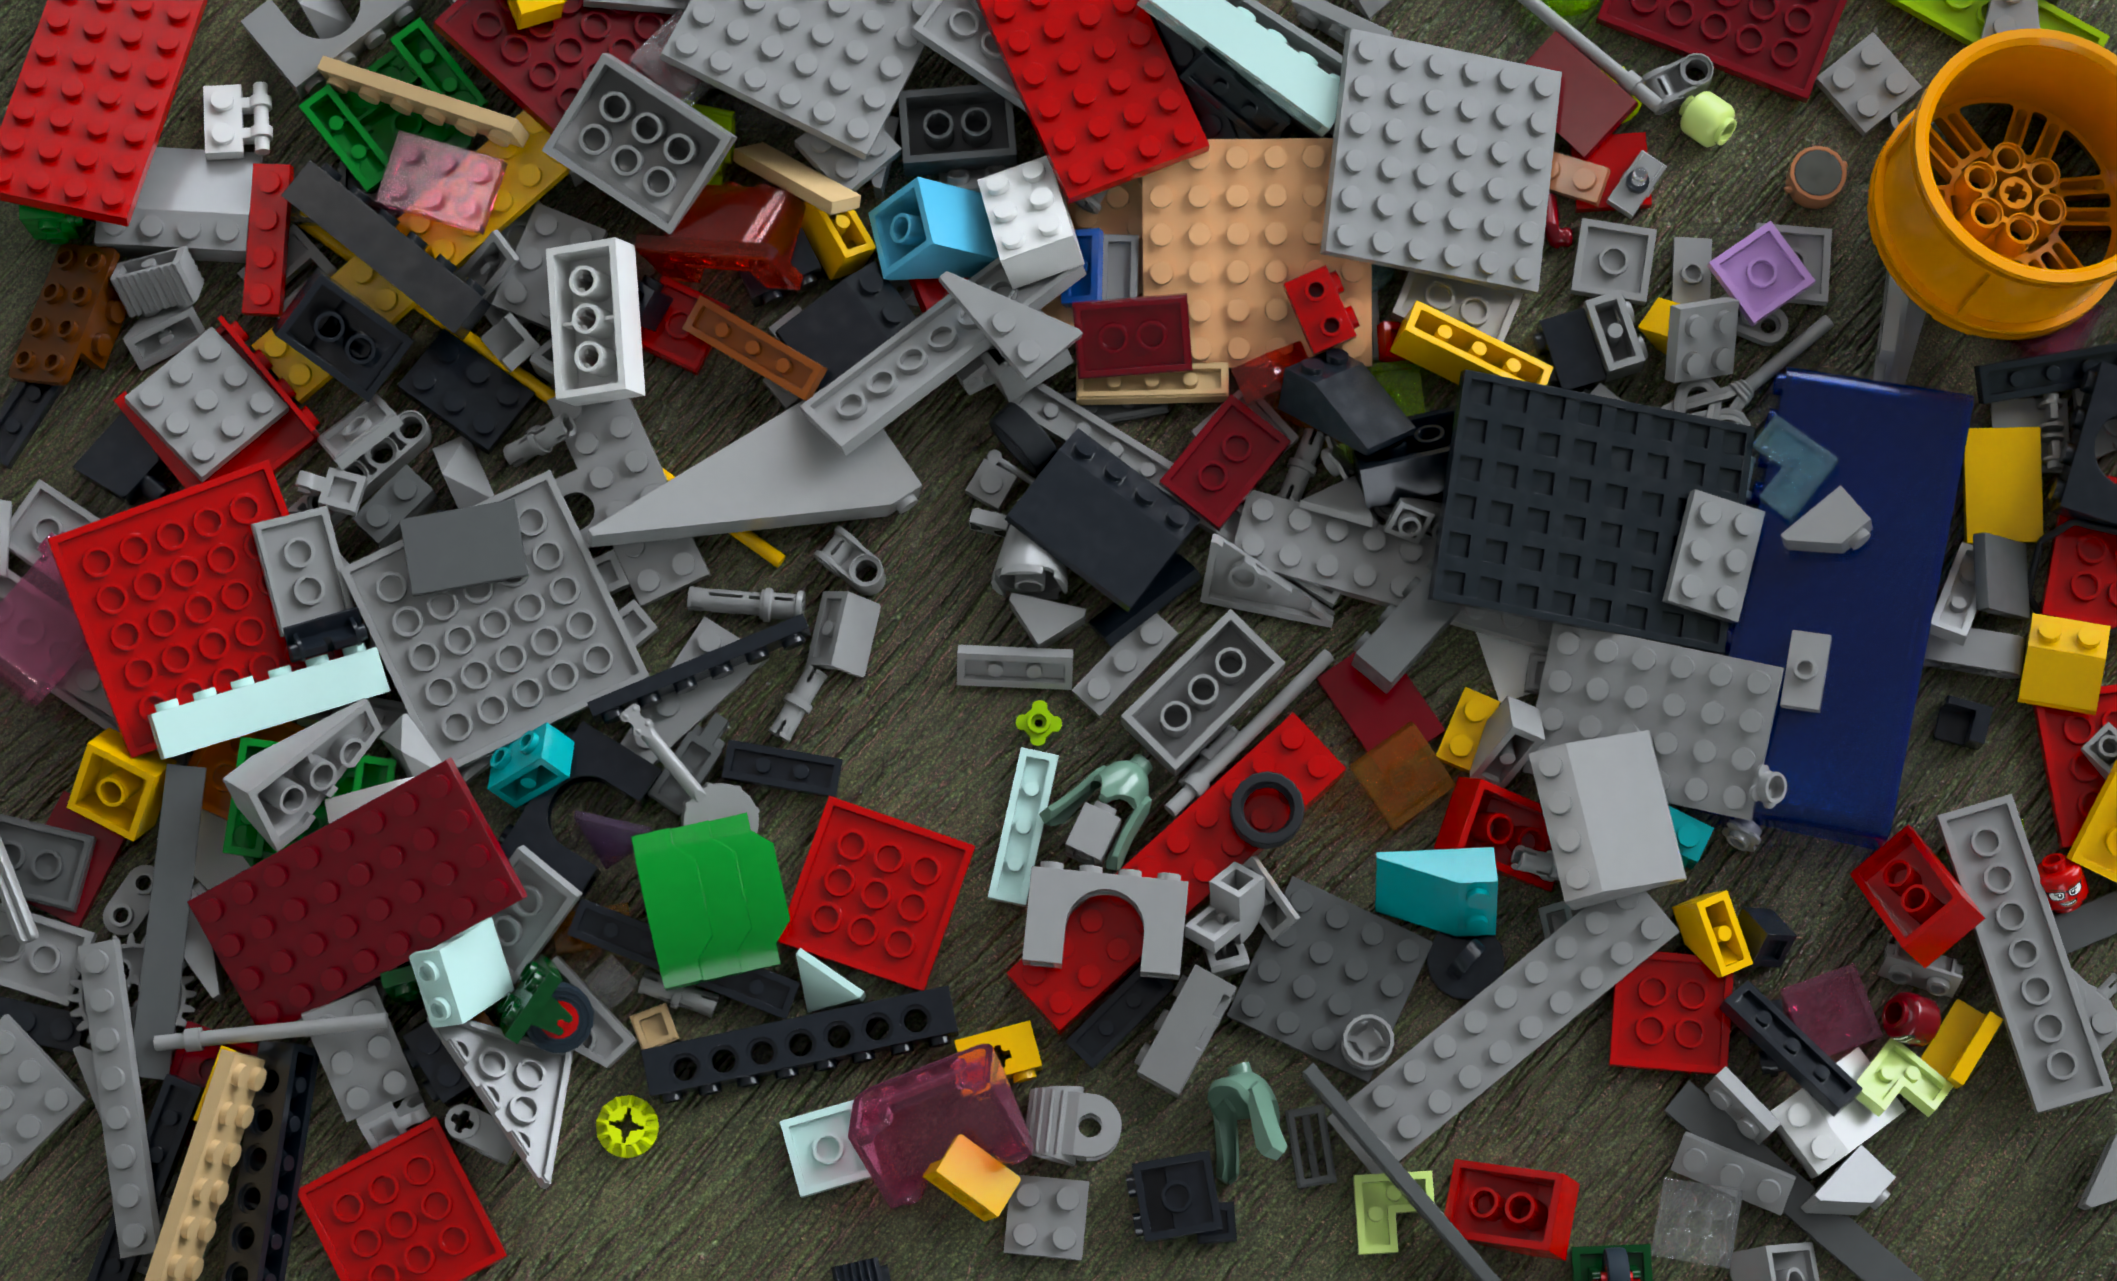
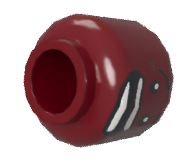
(1911, 1019)

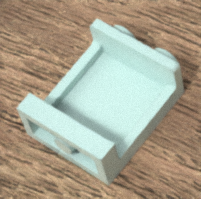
(462, 975)

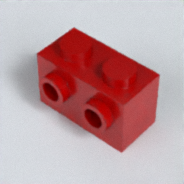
(1320, 309)

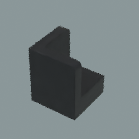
(1962, 722)
(1765, 936)

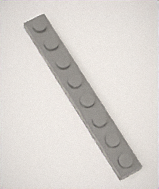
(120, 1098)

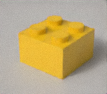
(119, 789)

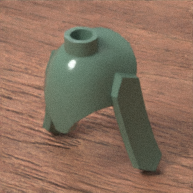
(1119, 780)
(1243, 1097)

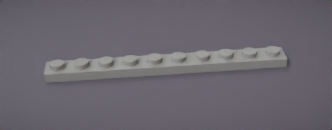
(1063, 417)

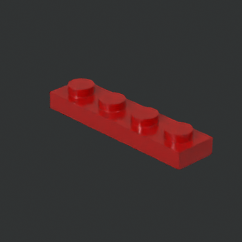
(267, 241)

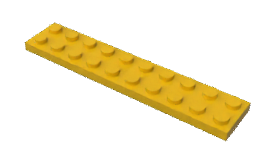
(525, 181)

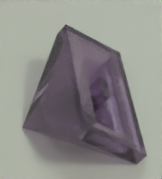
(609, 836)

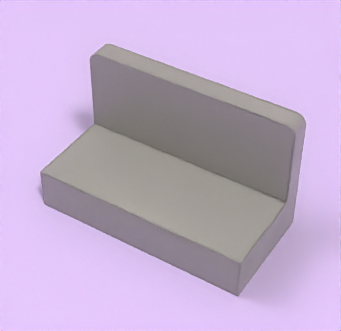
(843, 633)

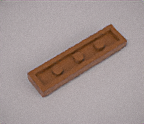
(754, 348)

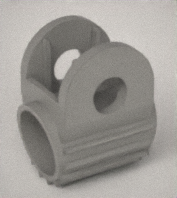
(1055, 1119)

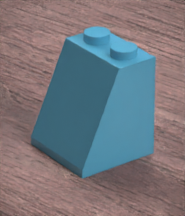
(932, 231)

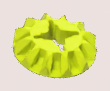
(637, 1141)

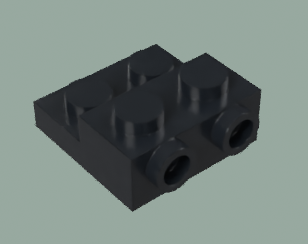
(1174, 1197)

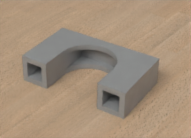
(299, 55)
(1059, 891)

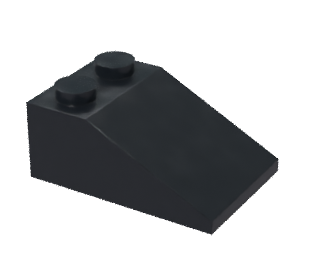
(847, 322)
(342, 335)
(1343, 402)

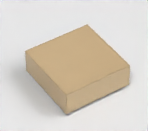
(654, 1027)

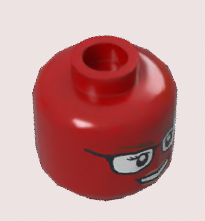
(2063, 882)

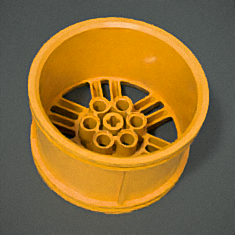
(1928, 233)

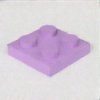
(1761, 273)

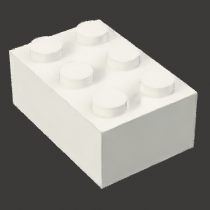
(1030, 222)

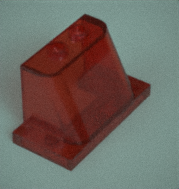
(732, 231)

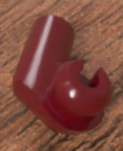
(1556, 236)

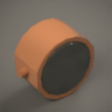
(1815, 177)

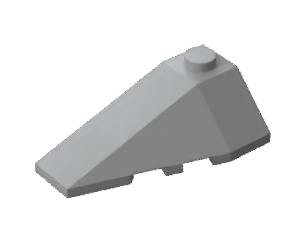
(292, 778)

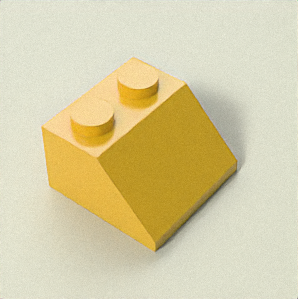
(2064, 664)

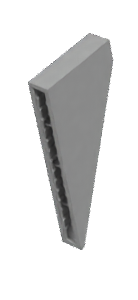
(770, 480)

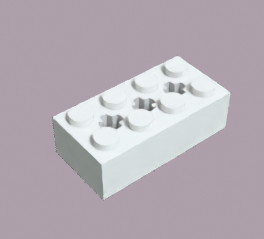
(595, 322)

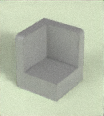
(510, 342)

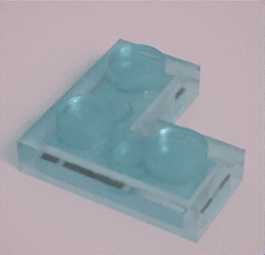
(1801, 462)

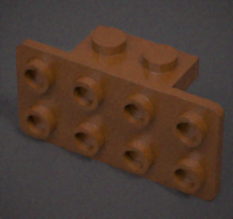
(72, 317)

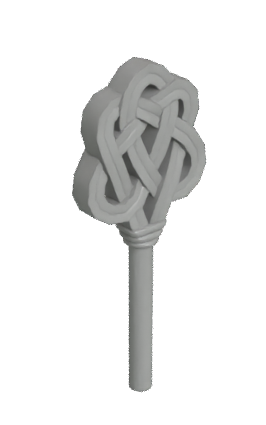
(1742, 389)

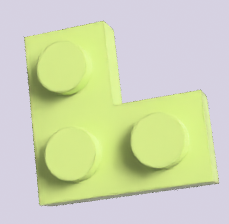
(1901, 1071)
(1376, 1210)

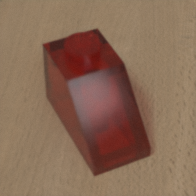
(1264, 375)

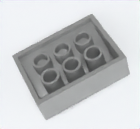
(639, 143)
(188, 205)
(1607, 818)

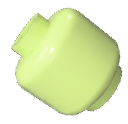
(1707, 119)

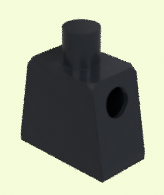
(124, 464)

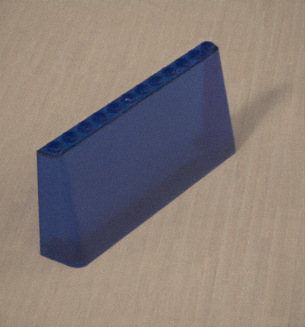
(1902, 466)

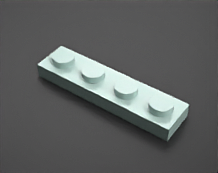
(1023, 826)

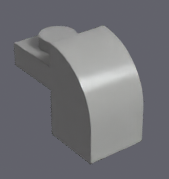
(1233, 911)

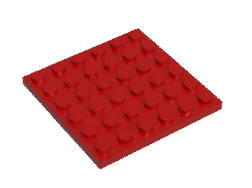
(176, 596)

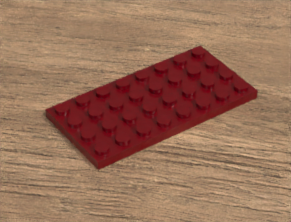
(358, 897)

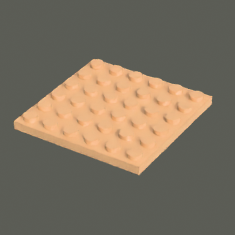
(1235, 232)

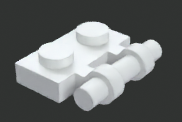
(224, 121)

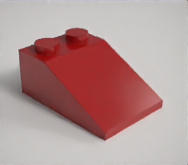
(1497, 818)
(1916, 896)
(1512, 1208)

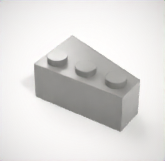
(1185, 1030)

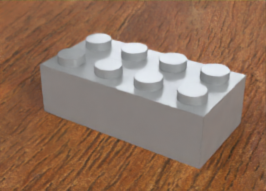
(1202, 693)

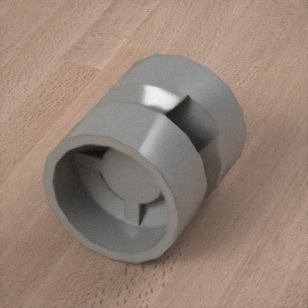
(1367, 1042)

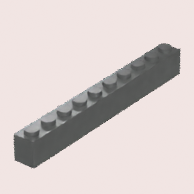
(1411, 626)

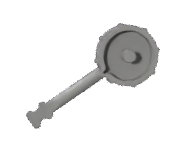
(706, 801)

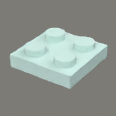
(821, 1150)

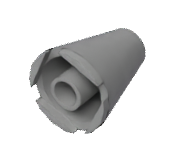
(1028, 569)

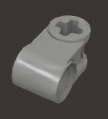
(1673, 84)
(847, 557)
(484, 1135)

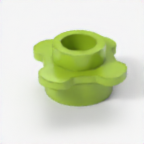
(1038, 712)

